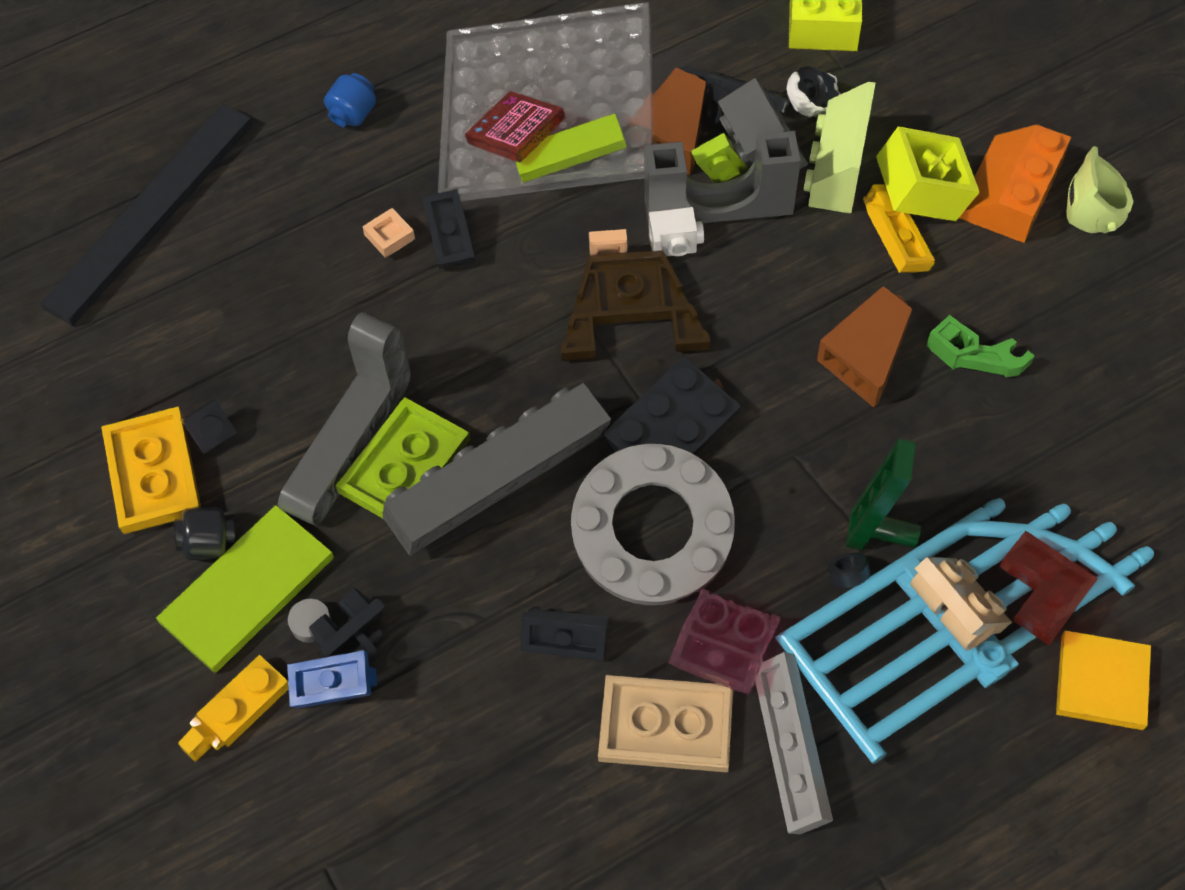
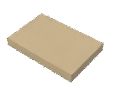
(666, 723)

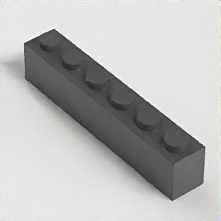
(494, 468)

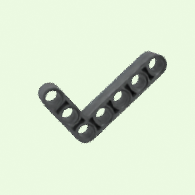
(364, 408)

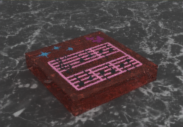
(515, 126)

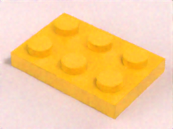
(150, 469)

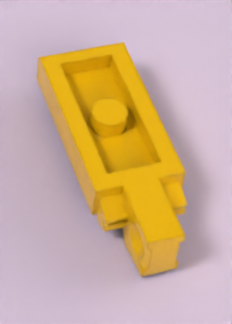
(898, 233)
(234, 708)

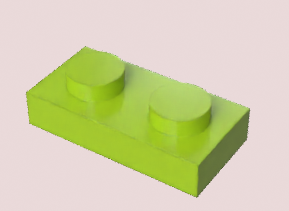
(719, 159)

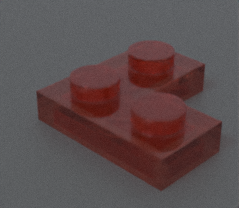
(1056, 583)

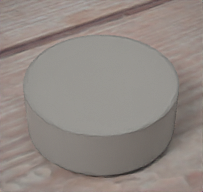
(303, 615)

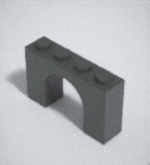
(761, 191)

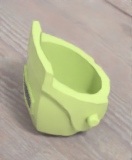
(1098, 196)

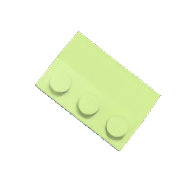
(839, 150)

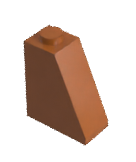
(679, 112)
(867, 344)

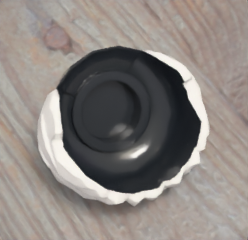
(811, 90)

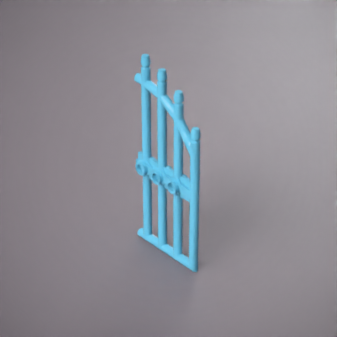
(985, 662)

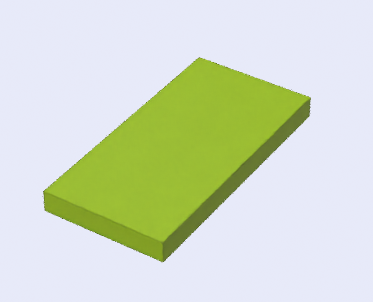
(245, 588)

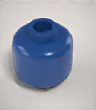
(350, 100)

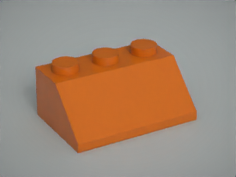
(1016, 180)

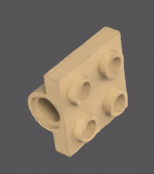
(953, 587)

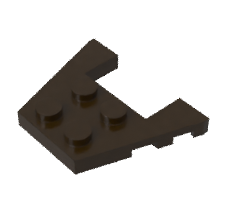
(630, 290)

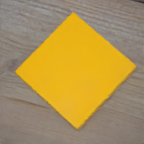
(1103, 680)

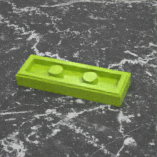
(573, 147)

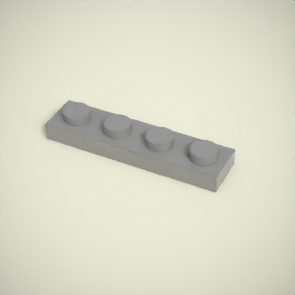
(792, 745)

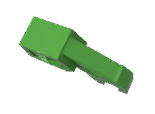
(974, 356)

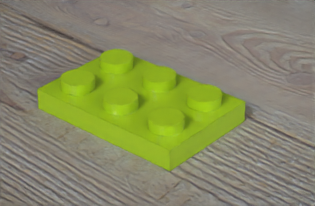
(400, 454)

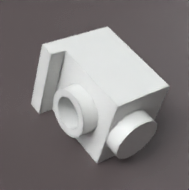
(675, 231)

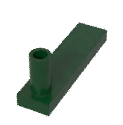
(869, 513)

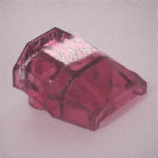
(725, 642)

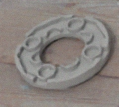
(646, 580)

